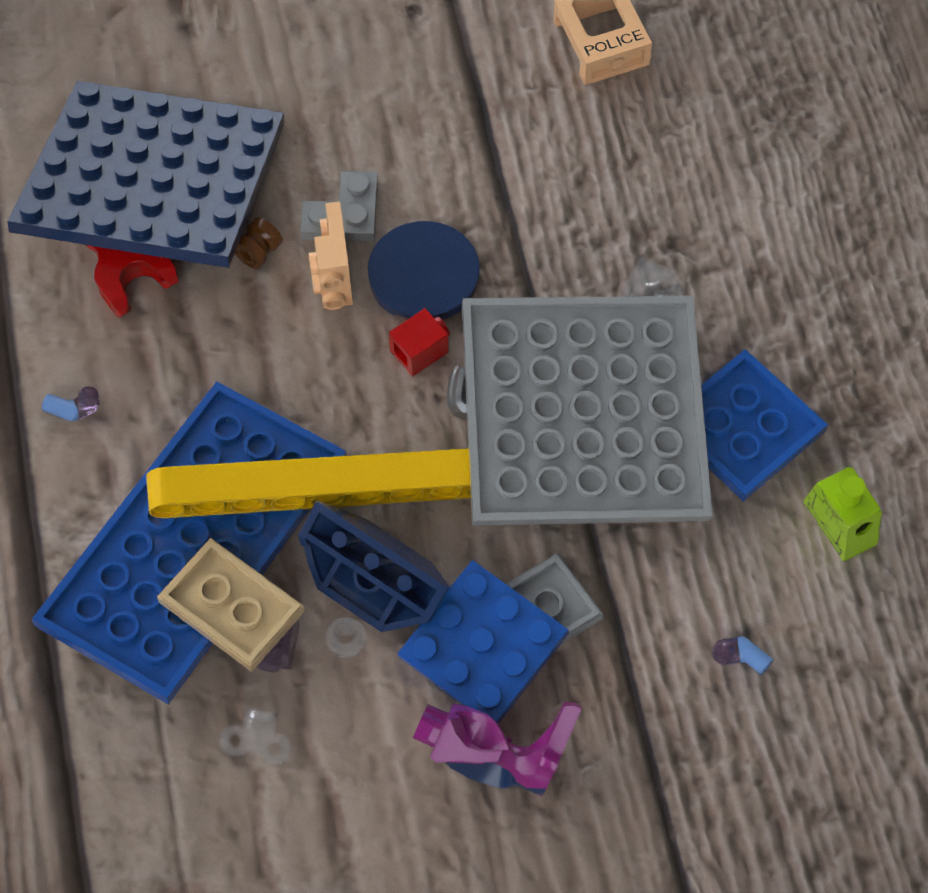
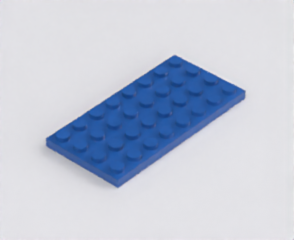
(111, 592)

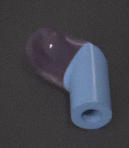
(73, 409)
(741, 650)

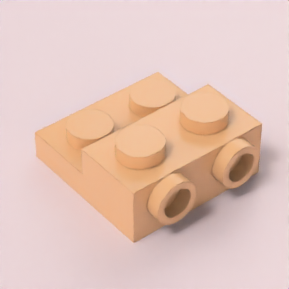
(330, 261)

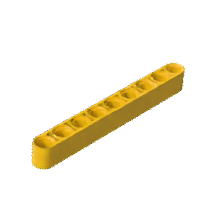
(302, 482)

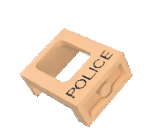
(609, 52)

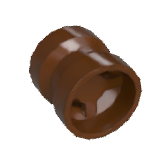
(257, 243)

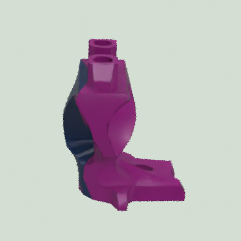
(480, 750)

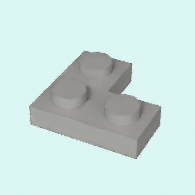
(358, 208)

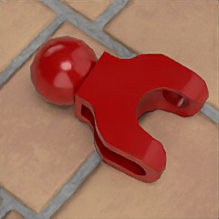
(118, 268)

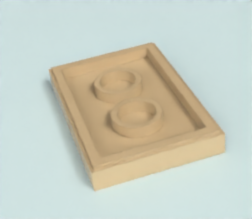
(231, 604)

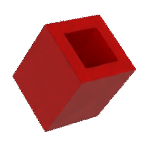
(419, 341)

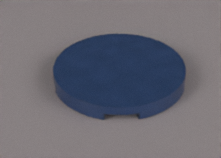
(423, 268)

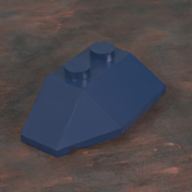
(370, 570)

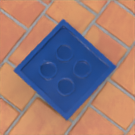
(753, 424)
(483, 643)

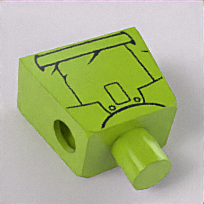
(843, 506)

